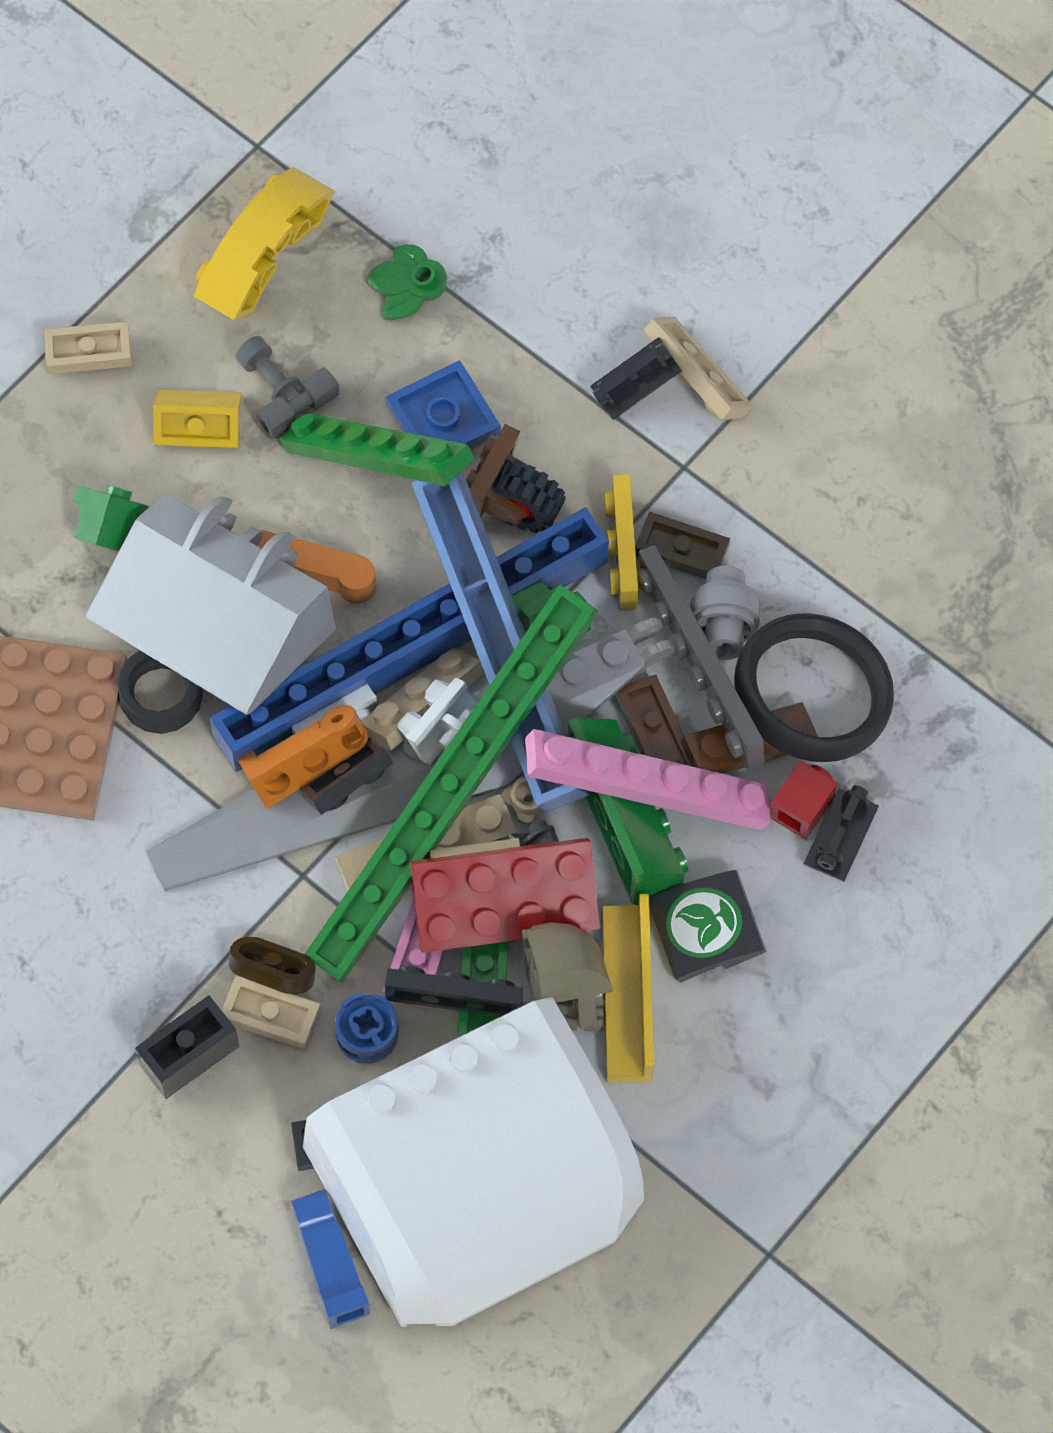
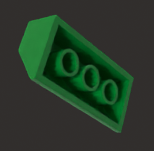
(631, 829)

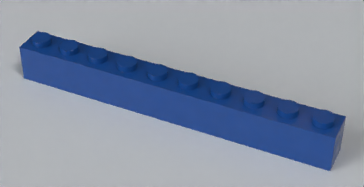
(405, 640)

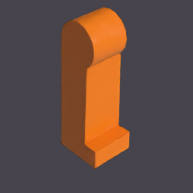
(338, 570)
(305, 755)

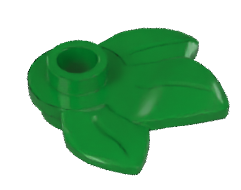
(403, 283)

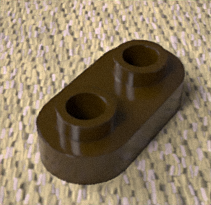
(272, 965)

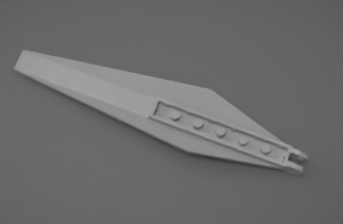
(250, 833)

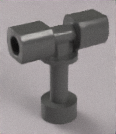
(289, 394)

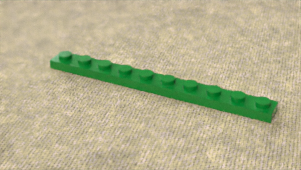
(451, 782)

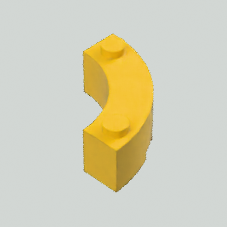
(244, 260)

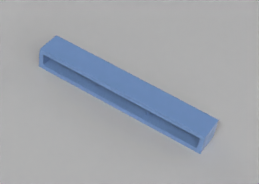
(487, 610)

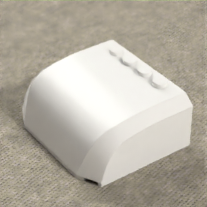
(478, 1166)

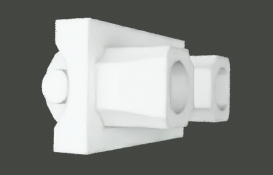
(434, 730)

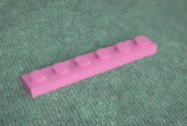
(647, 780)

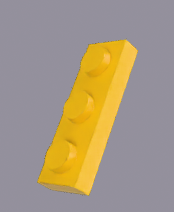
(621, 542)

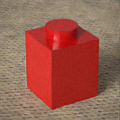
(803, 799)

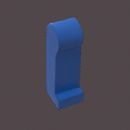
(330, 1260)

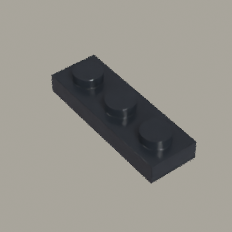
(452, 992)

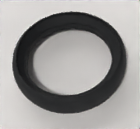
(844, 638)

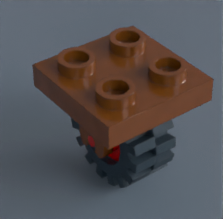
(512, 488)

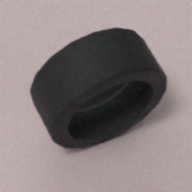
(152, 720)

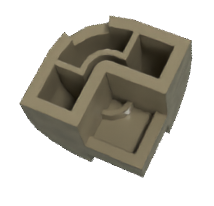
(566, 966)

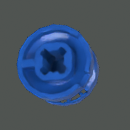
(367, 1028)

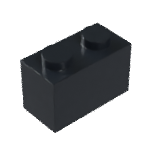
(187, 1047)

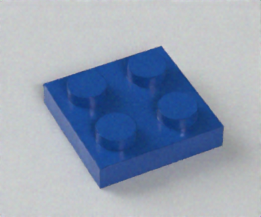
(444, 408)

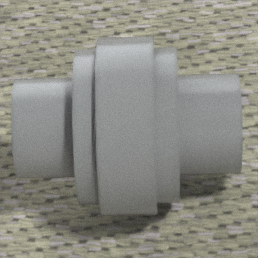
(726, 610)

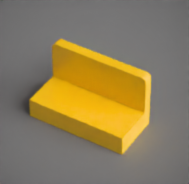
(197, 418)

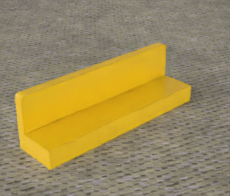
(630, 1005)

